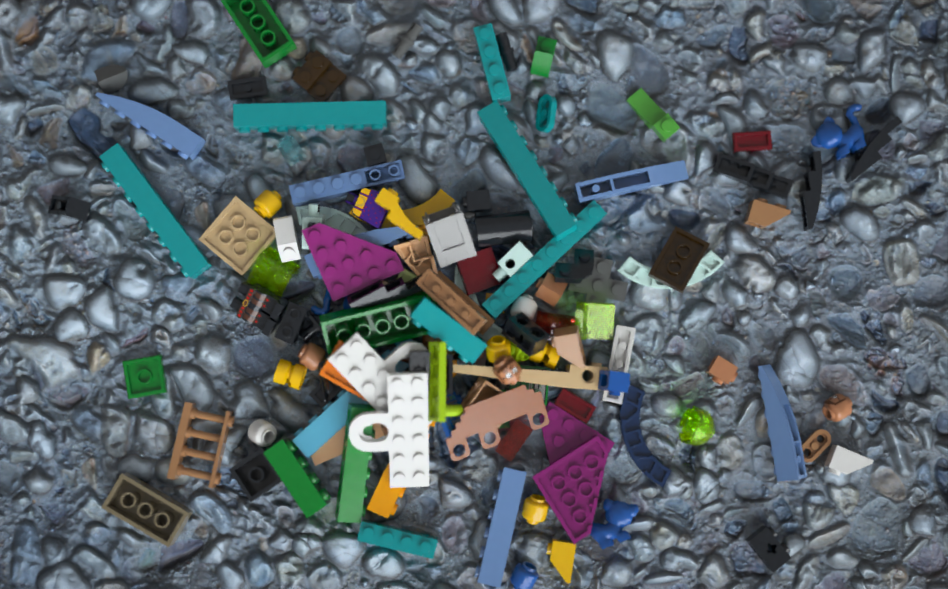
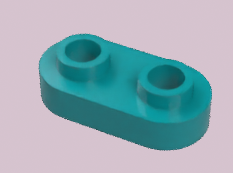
(546, 113)

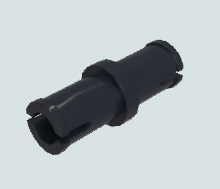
(506, 51)

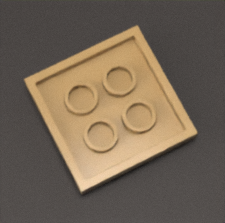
(238, 236)

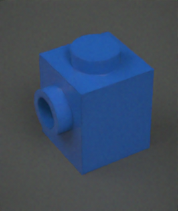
(614, 382)

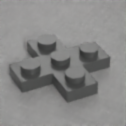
(599, 285)

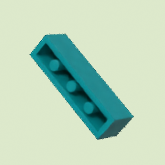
(492, 63)
(448, 329)
(397, 539)

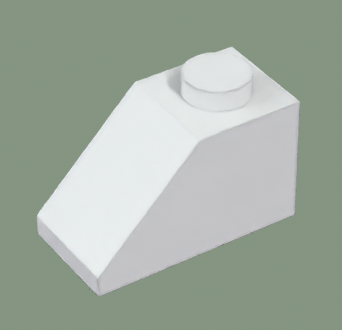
(287, 238)
(845, 461)

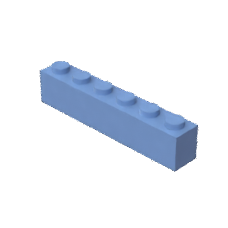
(501, 528)

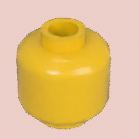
(268, 203)
(497, 346)
(535, 509)

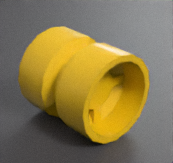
(547, 356)
(290, 374)

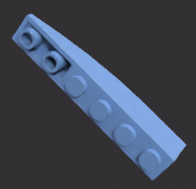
(156, 124)
(629, 181)
(343, 183)
(381, 237)
(782, 428)

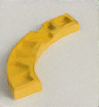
(438, 202)

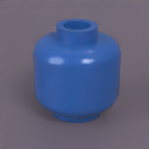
(524, 575)

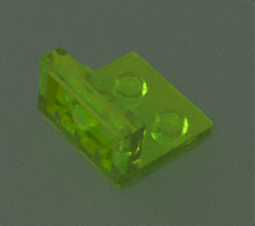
(271, 272)
(595, 320)

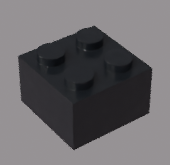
(255, 475)

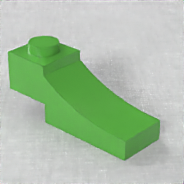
(653, 115)

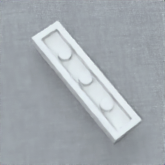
(620, 356)

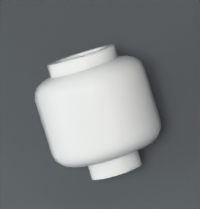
(524, 304)
(262, 433)

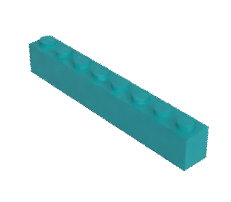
(310, 116)
(527, 171)
(155, 210)
(542, 261)

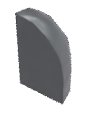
(111, 78)

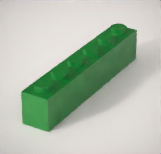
(353, 472)

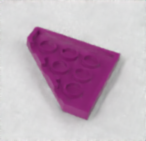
(348, 261)
(566, 433)
(574, 486)

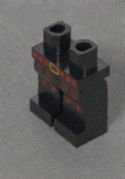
(259, 307)

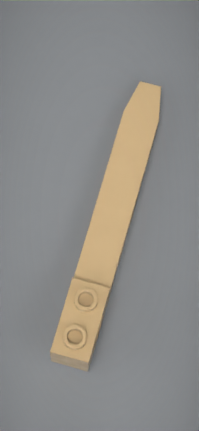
(569, 379)

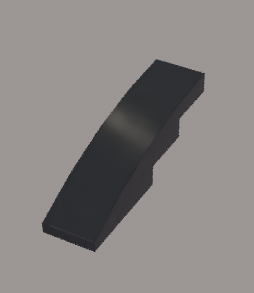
(870, 153)
(753, 176)
(811, 197)
(379, 293)

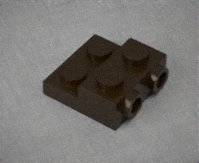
(318, 76)

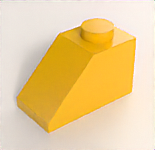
(562, 557)

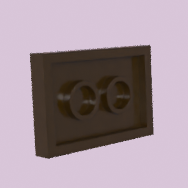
(678, 259)

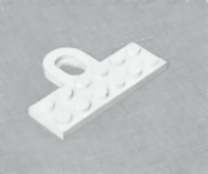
(367, 369)
(406, 426)

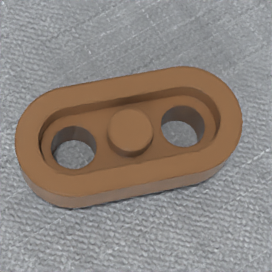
(816, 448)

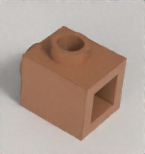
(549, 290)
(722, 370)

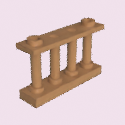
(455, 302)
(182, 450)

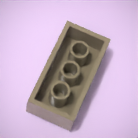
(147, 509)

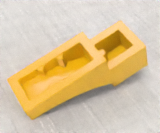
(389, 201)

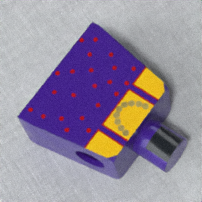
(366, 208)

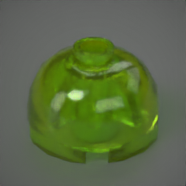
(697, 426)

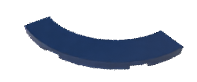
(634, 439)

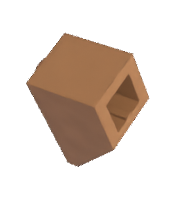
(762, 214)

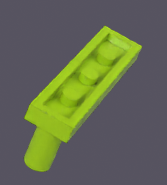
(437, 385)

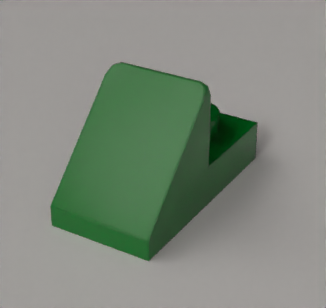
(543, 56)

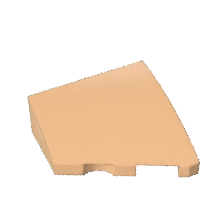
(417, 255)

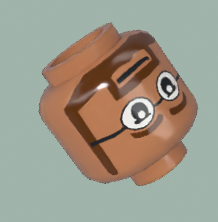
(507, 370)
(837, 407)

